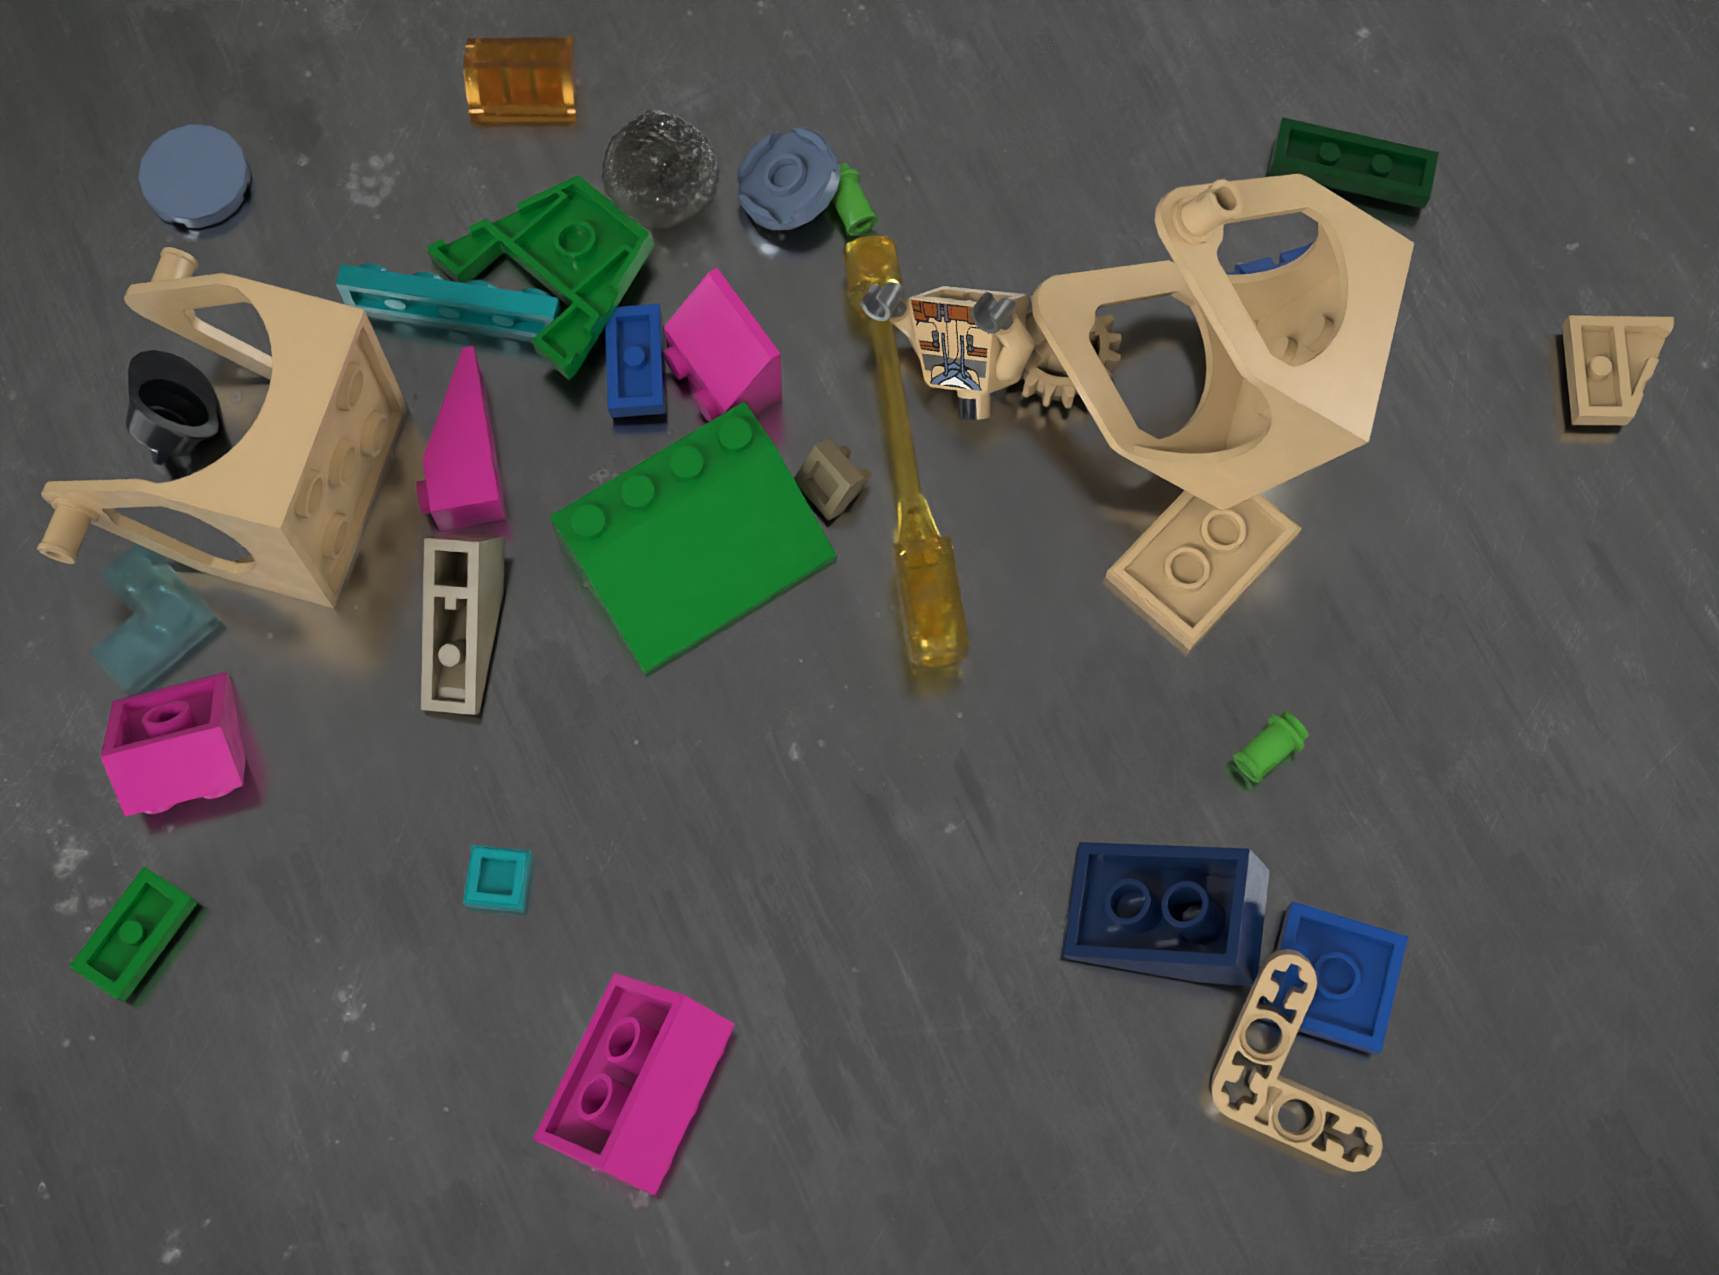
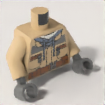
(962, 338)

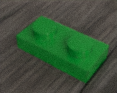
(133, 934)

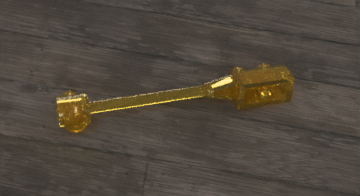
(921, 558)

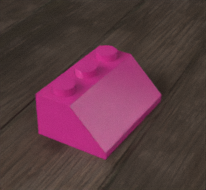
(635, 1082)

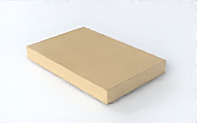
(1201, 561)

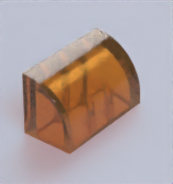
(521, 79)

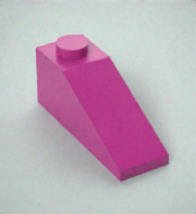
(460, 457)

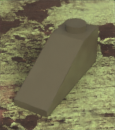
(459, 618)

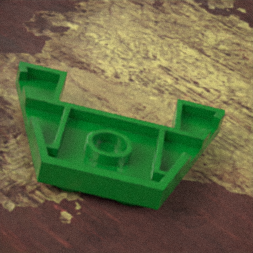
(570, 244)

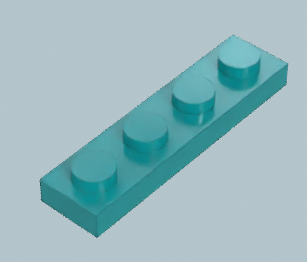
(447, 302)

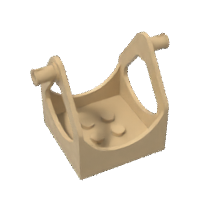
(1286, 349)
(302, 471)

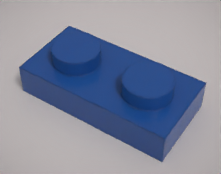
(635, 361)

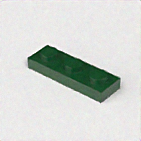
(1355, 162)

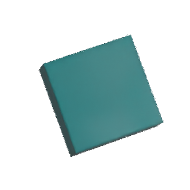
(498, 878)

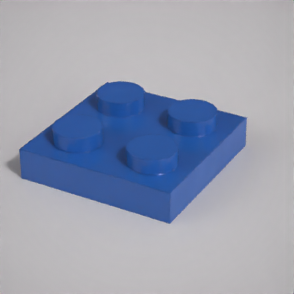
(1354, 973)

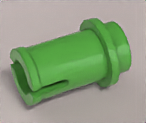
(852, 203)
(1271, 746)

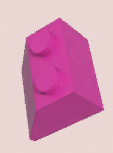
(722, 351)
(174, 745)

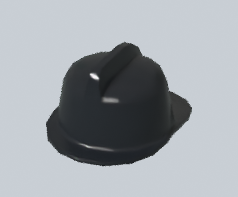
(169, 405)

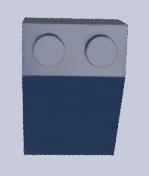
(1169, 910)

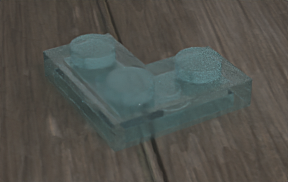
(164, 622)

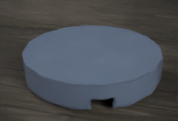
(194, 175)
(788, 179)

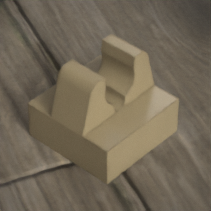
(830, 478)

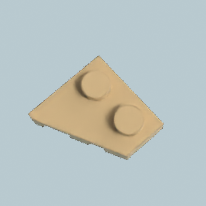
(1610, 364)

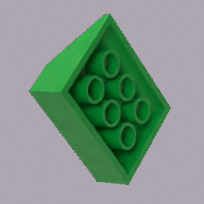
(693, 537)

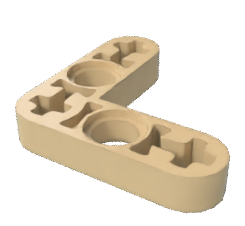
(1273, 1089)

